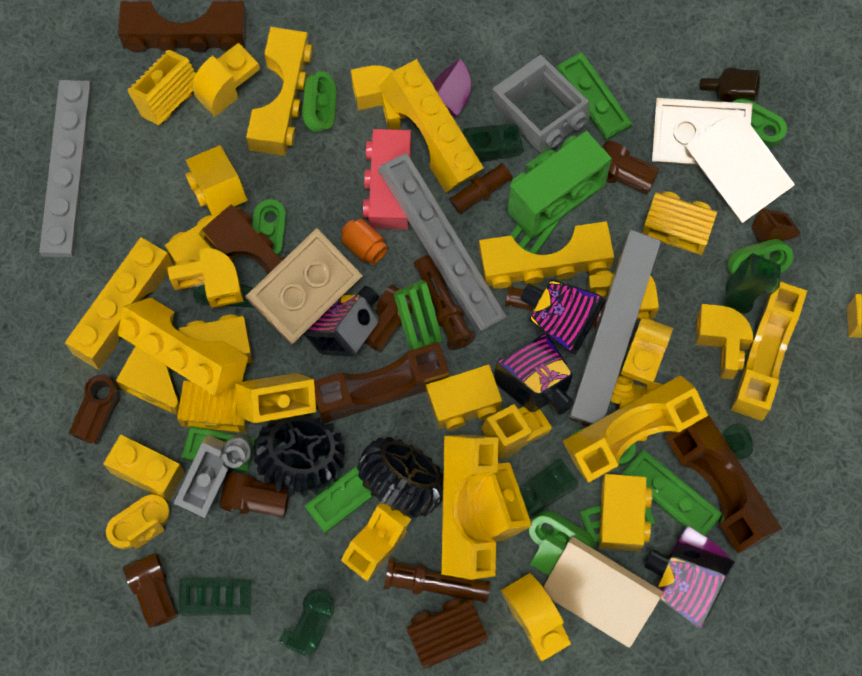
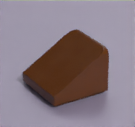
(774, 225)

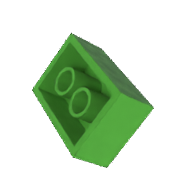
(558, 184)

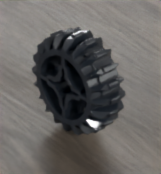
(294, 464)
(401, 477)

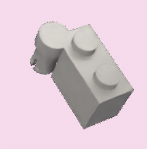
(209, 471)

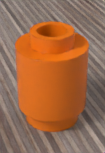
(364, 241)

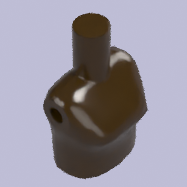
(734, 84)

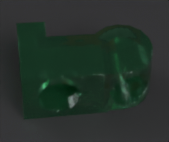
(495, 141)
(750, 281)
(548, 487)
(312, 625)

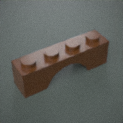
(218, 28)
(234, 235)
(354, 393)
(744, 512)

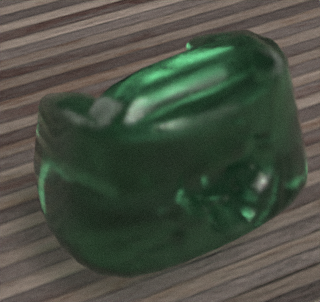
(739, 440)

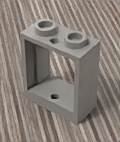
(525, 82)

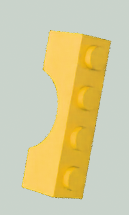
(415, 96)
(271, 125)
(507, 262)
(135, 278)
(767, 352)
(205, 363)
(661, 410)
(465, 545)

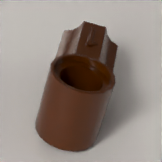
(629, 169)
(389, 320)
(94, 413)
(248, 495)
(149, 585)

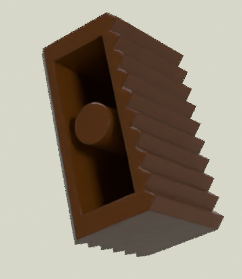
(446, 633)

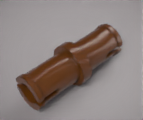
(481, 188)

